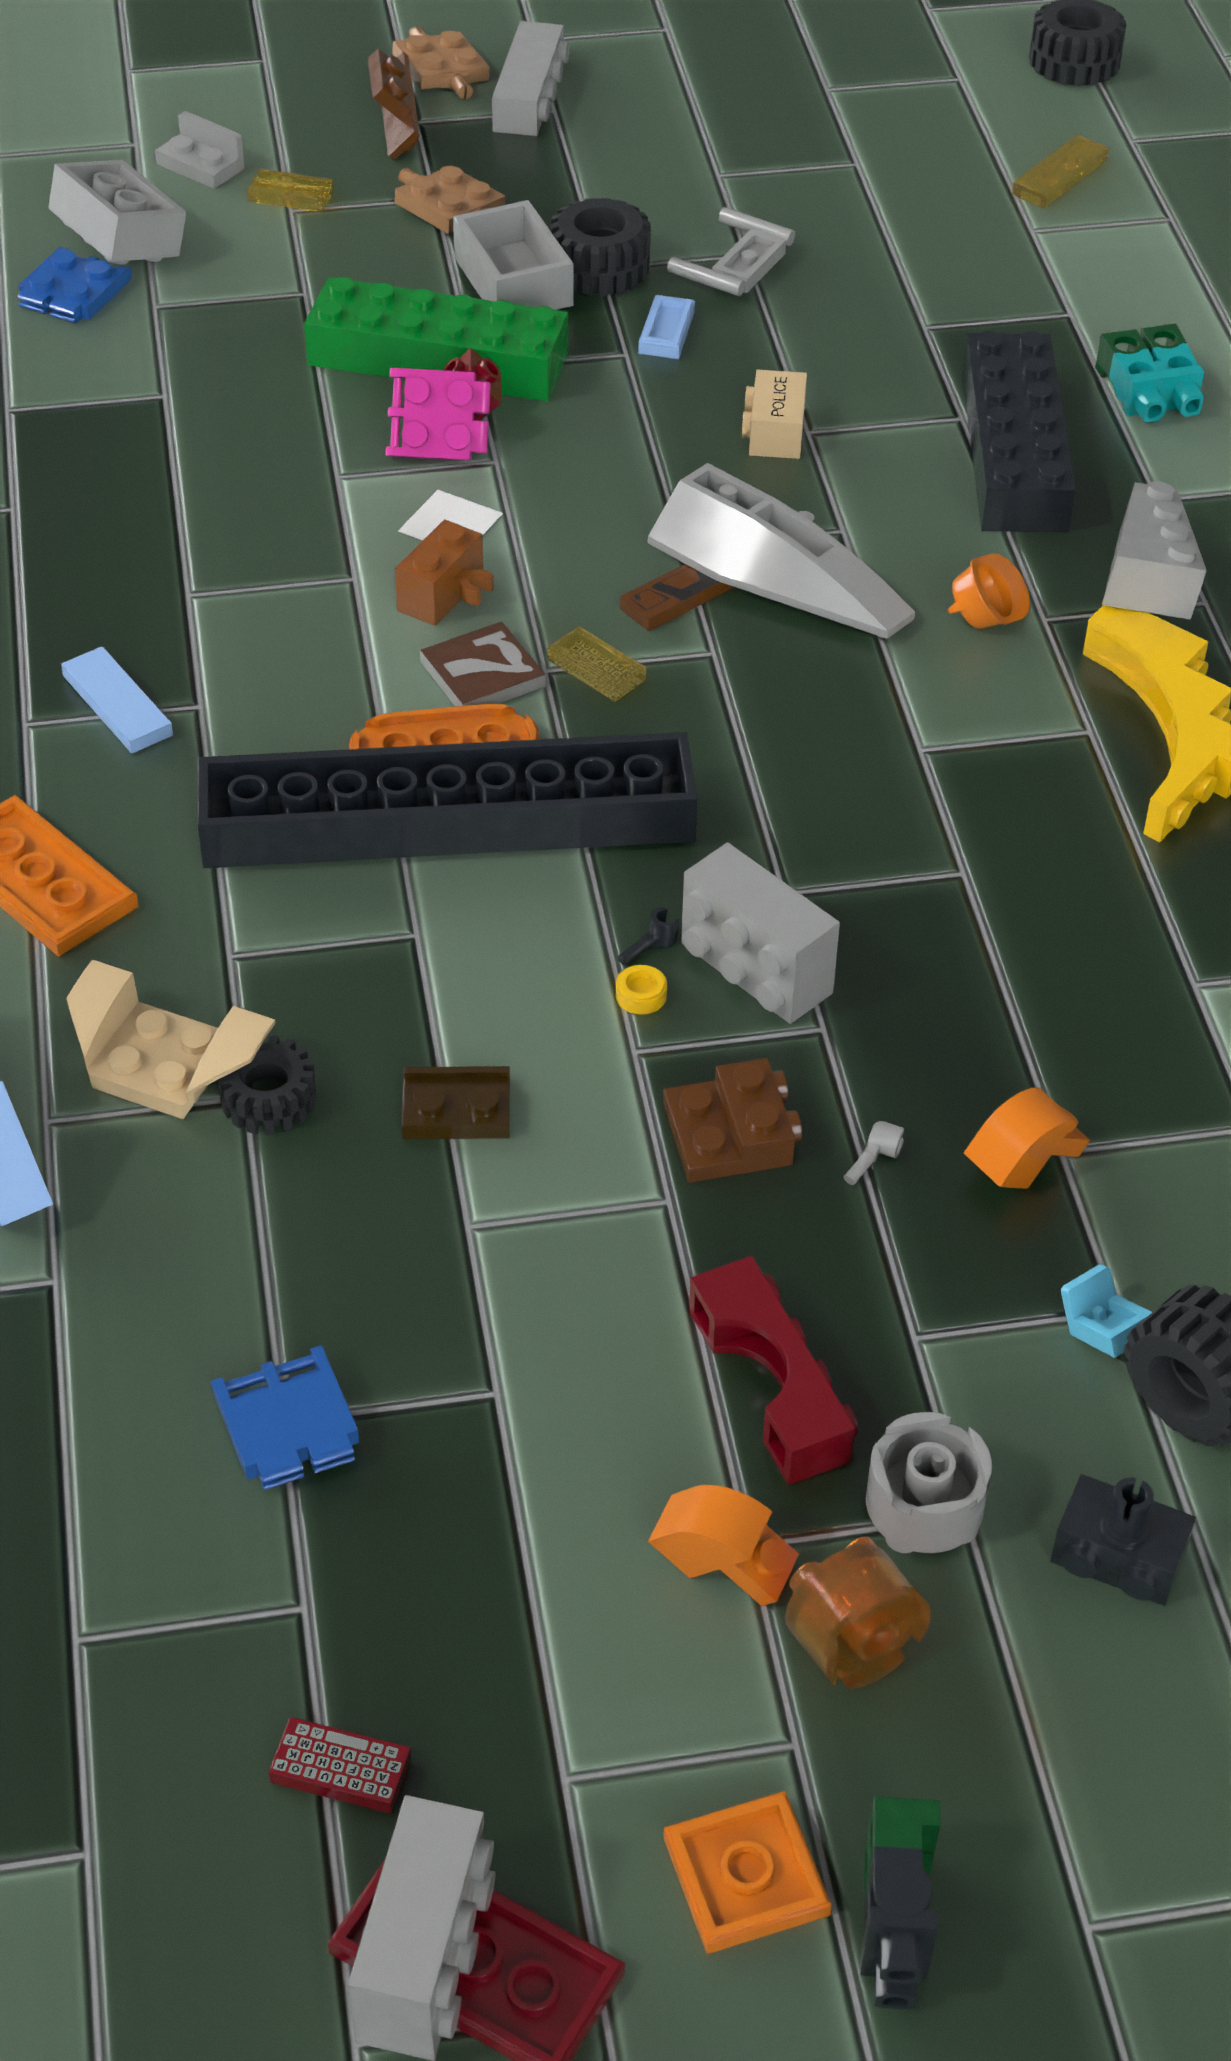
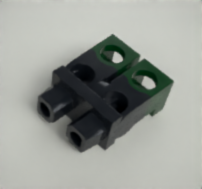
(898, 1898)

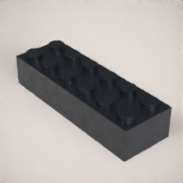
(1017, 433)

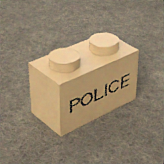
(775, 414)

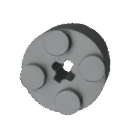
(928, 1483)

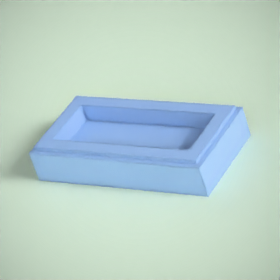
(666, 327)

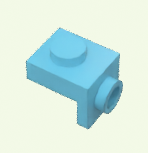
(1098, 1313)

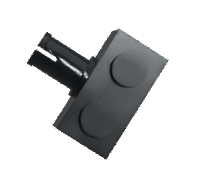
(1123, 1538)

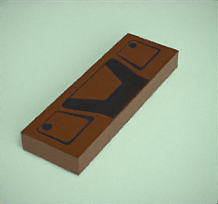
(670, 596)

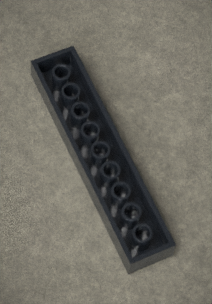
(446, 799)

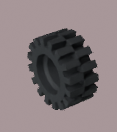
(276, 1105)

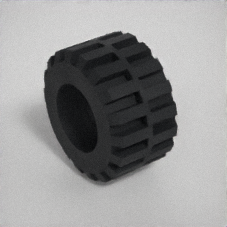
(1077, 42)
(605, 243)
(1185, 1363)

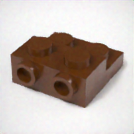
(733, 1121)

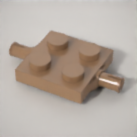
(442, 61)
(444, 195)

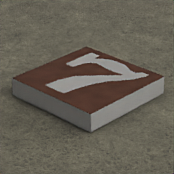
(483, 667)

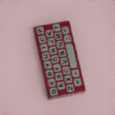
(340, 1765)

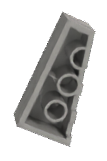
(1156, 555)

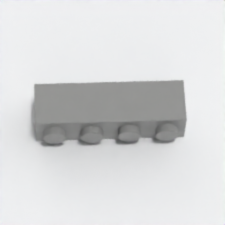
(529, 78)

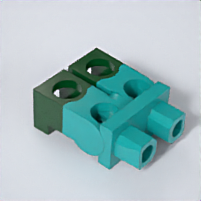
(1152, 375)

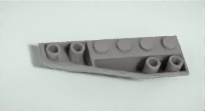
(773, 552)

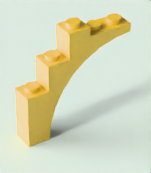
(1192, 709)

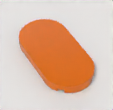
(445, 726)

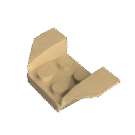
(153, 1052)

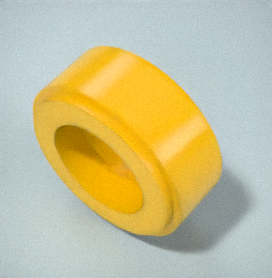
(641, 989)

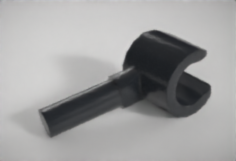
(659, 934)

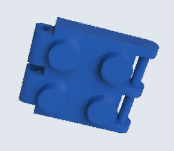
(72, 285)
(288, 1420)

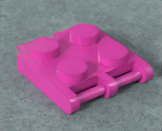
(438, 414)

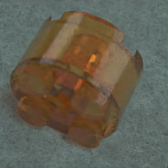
(855, 1613)

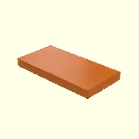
(53, 882)

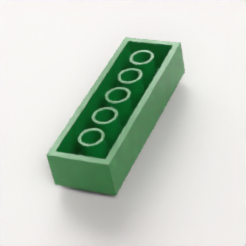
(387, 327)

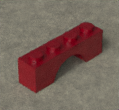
(744, 1316)

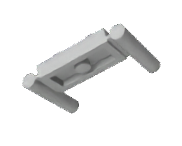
(746, 260)

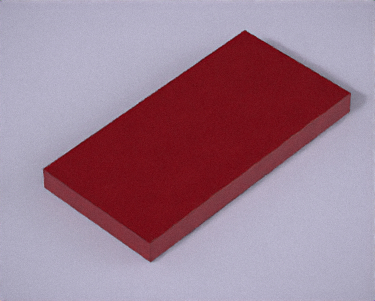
(530, 1982)

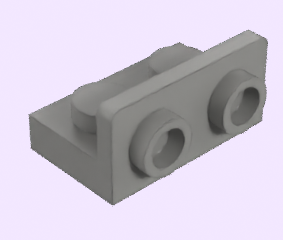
(202, 151)

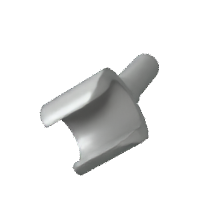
(883, 1139)

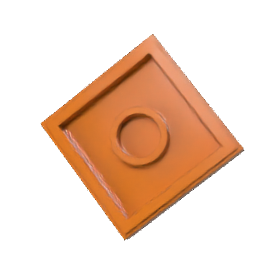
(746, 1872)

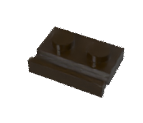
(456, 1102)

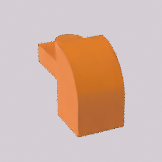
(1023, 1137)
(726, 1531)

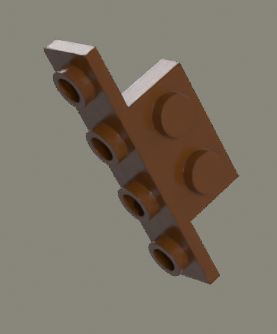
(394, 91)

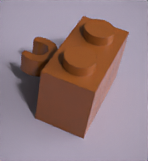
(441, 573)

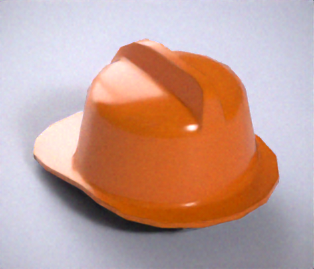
(990, 593)

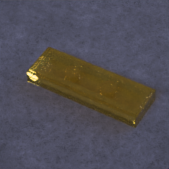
(1060, 171)

